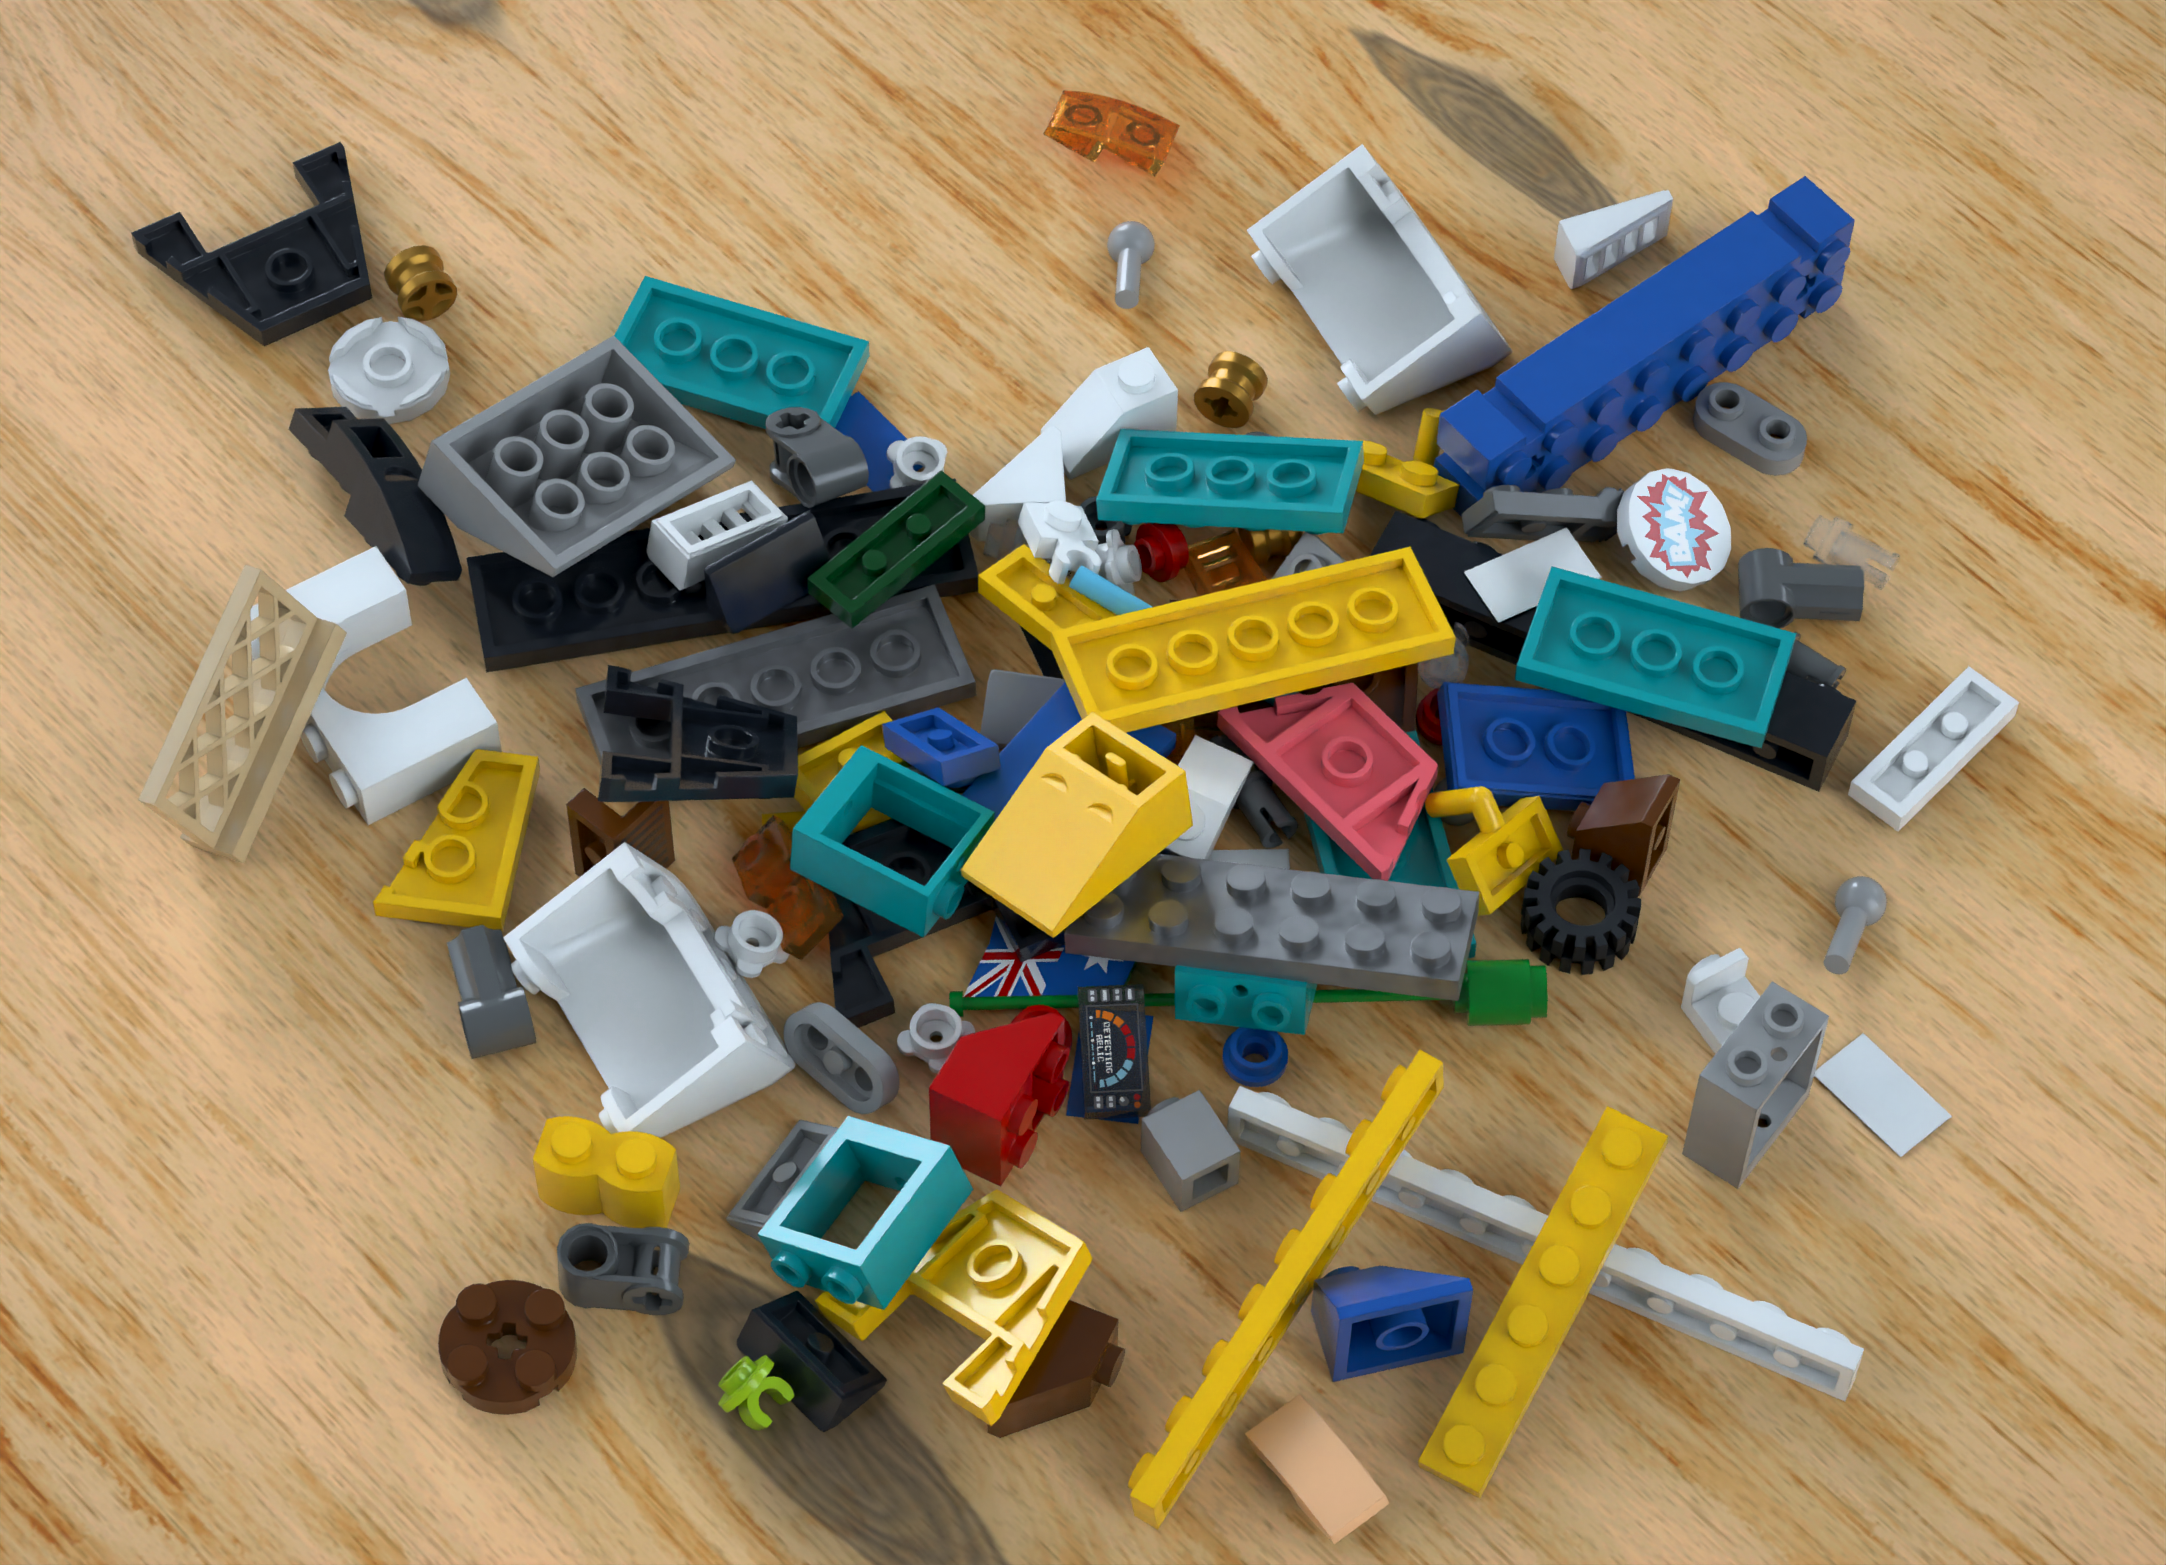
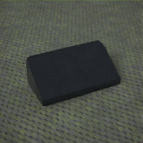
(765, 573)
(812, 1357)

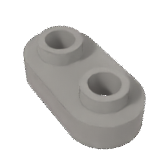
(1747, 427)
(841, 1058)

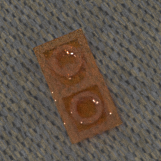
(1098, 122)
(798, 904)

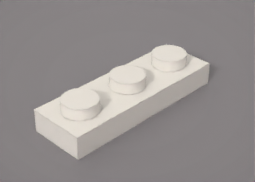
(1933, 748)

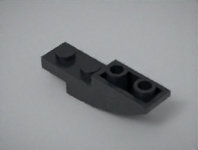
(384, 492)

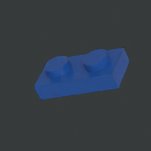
(942, 747)

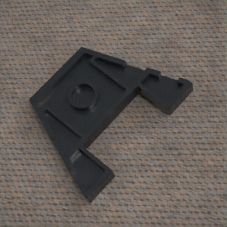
(279, 274)
(713, 749)
(862, 934)

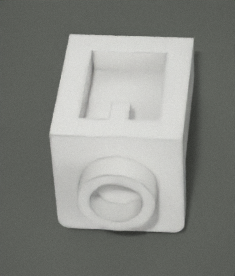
(1718, 996)

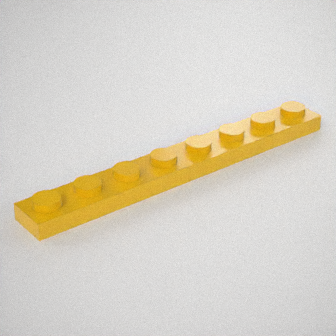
(1272, 1308)

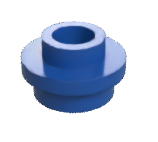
(1255, 1041)

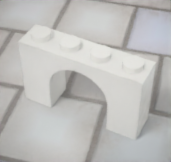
(396, 755)

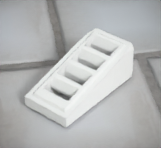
(1608, 236)
(683, 555)

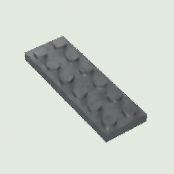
(818, 670)
(1285, 926)

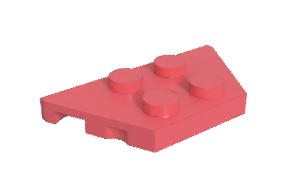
(1341, 768)

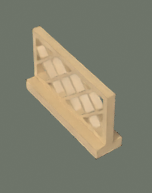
(270, 713)

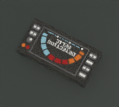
(1114, 1051)

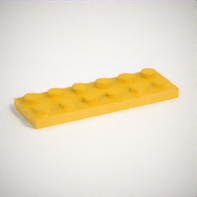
(1253, 642)

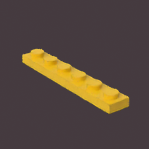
(1543, 1302)

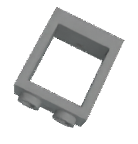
(1755, 1075)

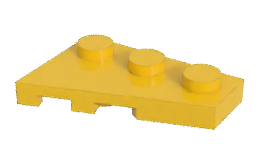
(471, 850)

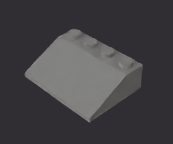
(571, 460)

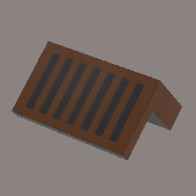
(600, 830)

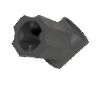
(1778, 590)
(491, 1004)

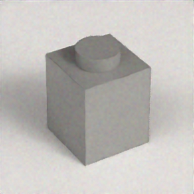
(1189, 1149)

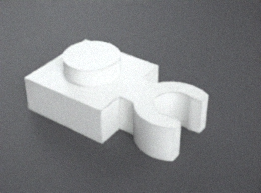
(1061, 534)

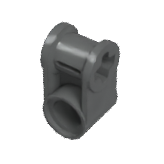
(813, 457)
(626, 1268)

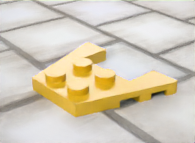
(998, 1276)

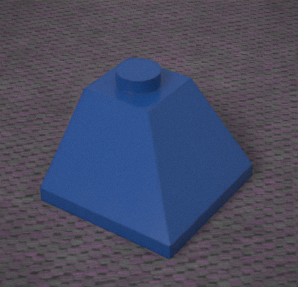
(1388, 1318)

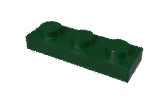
(896, 549)

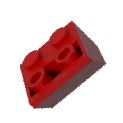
(998, 1092)

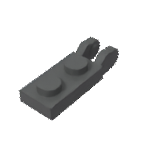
(1531, 516)

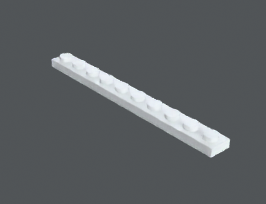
(1511, 1225)

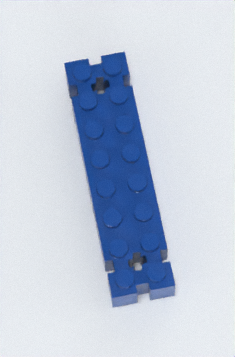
(1649, 348)

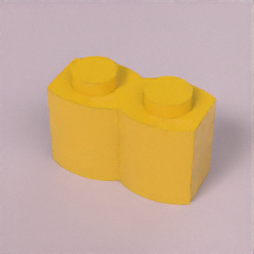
(617, 1174)

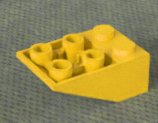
(1080, 825)

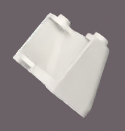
(1376, 286)
(649, 995)

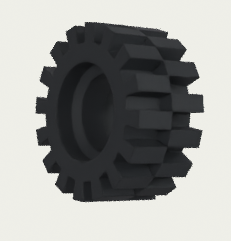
(1578, 942)

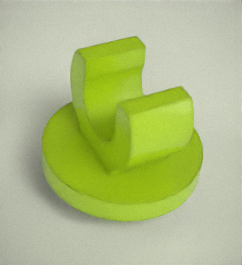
(744, 1386)

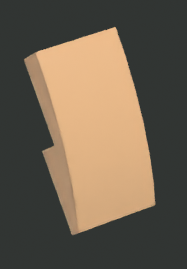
(1317, 1469)

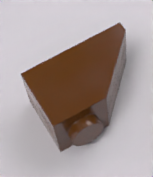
(1629, 823)
(1066, 1370)

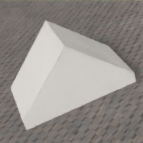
(1030, 477)

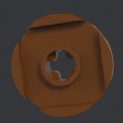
(498, 1310)

